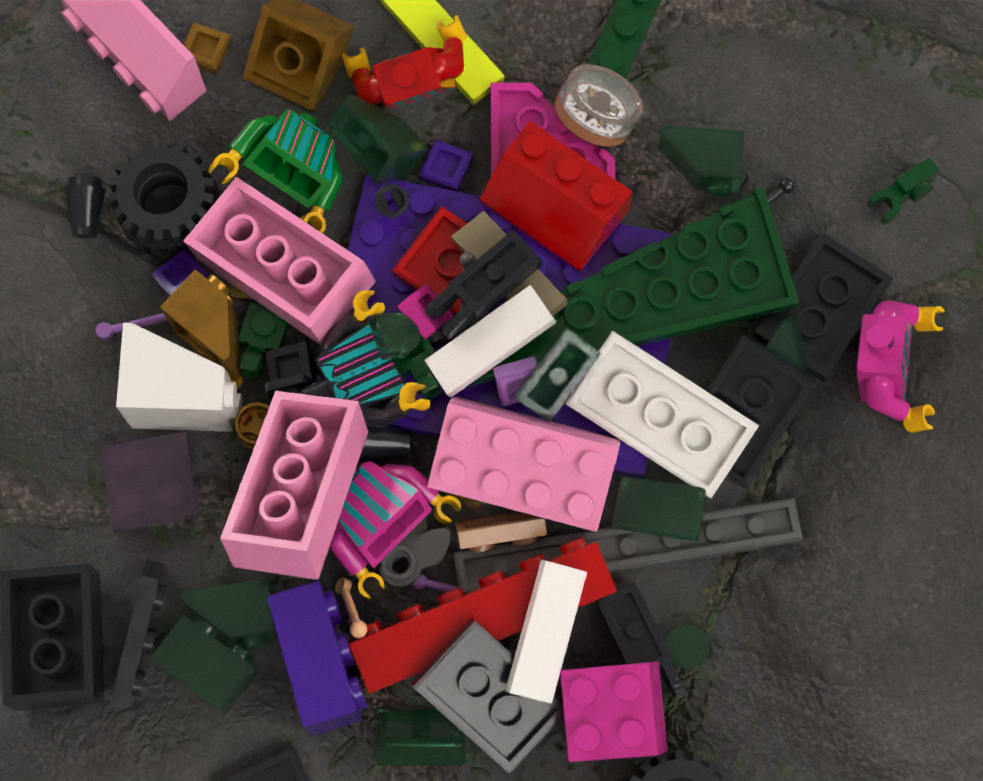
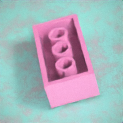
(279, 260)
(524, 463)
(295, 485)

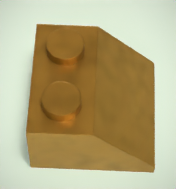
(297, 51)
(206, 320)

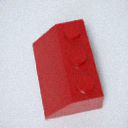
(556, 196)

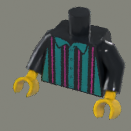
(354, 369)

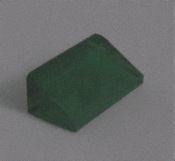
(558, 374)
(659, 508)
(418, 739)

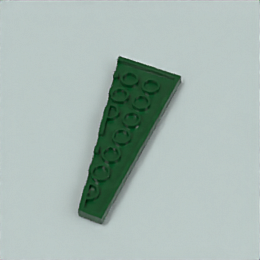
(684, 284)

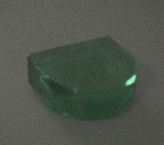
(394, 335)

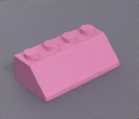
(141, 50)

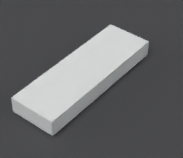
(490, 341)
(546, 631)

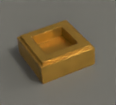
(208, 47)

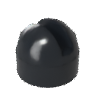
(400, 199)

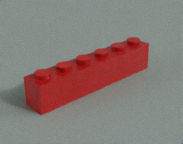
(498, 605)

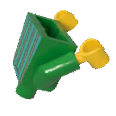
(290, 156)

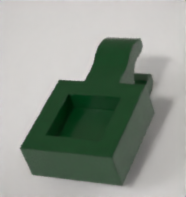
(911, 185)
(260, 333)
(416, 365)

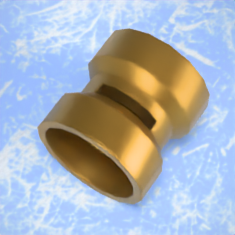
(249, 422)

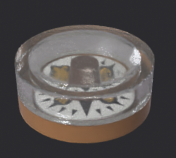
(598, 105)

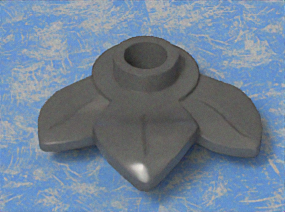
(420, 549)

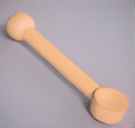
(358, 628)

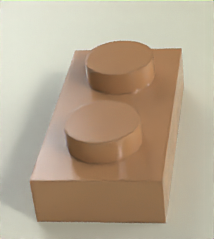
(484, 532)

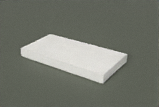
(662, 414)

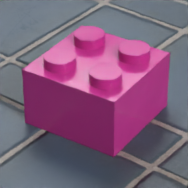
(613, 711)

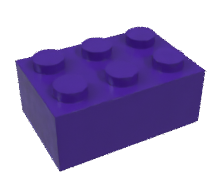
(317, 658)

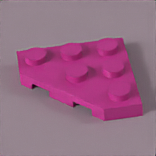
(518, 104)

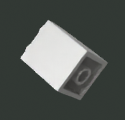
(172, 387)

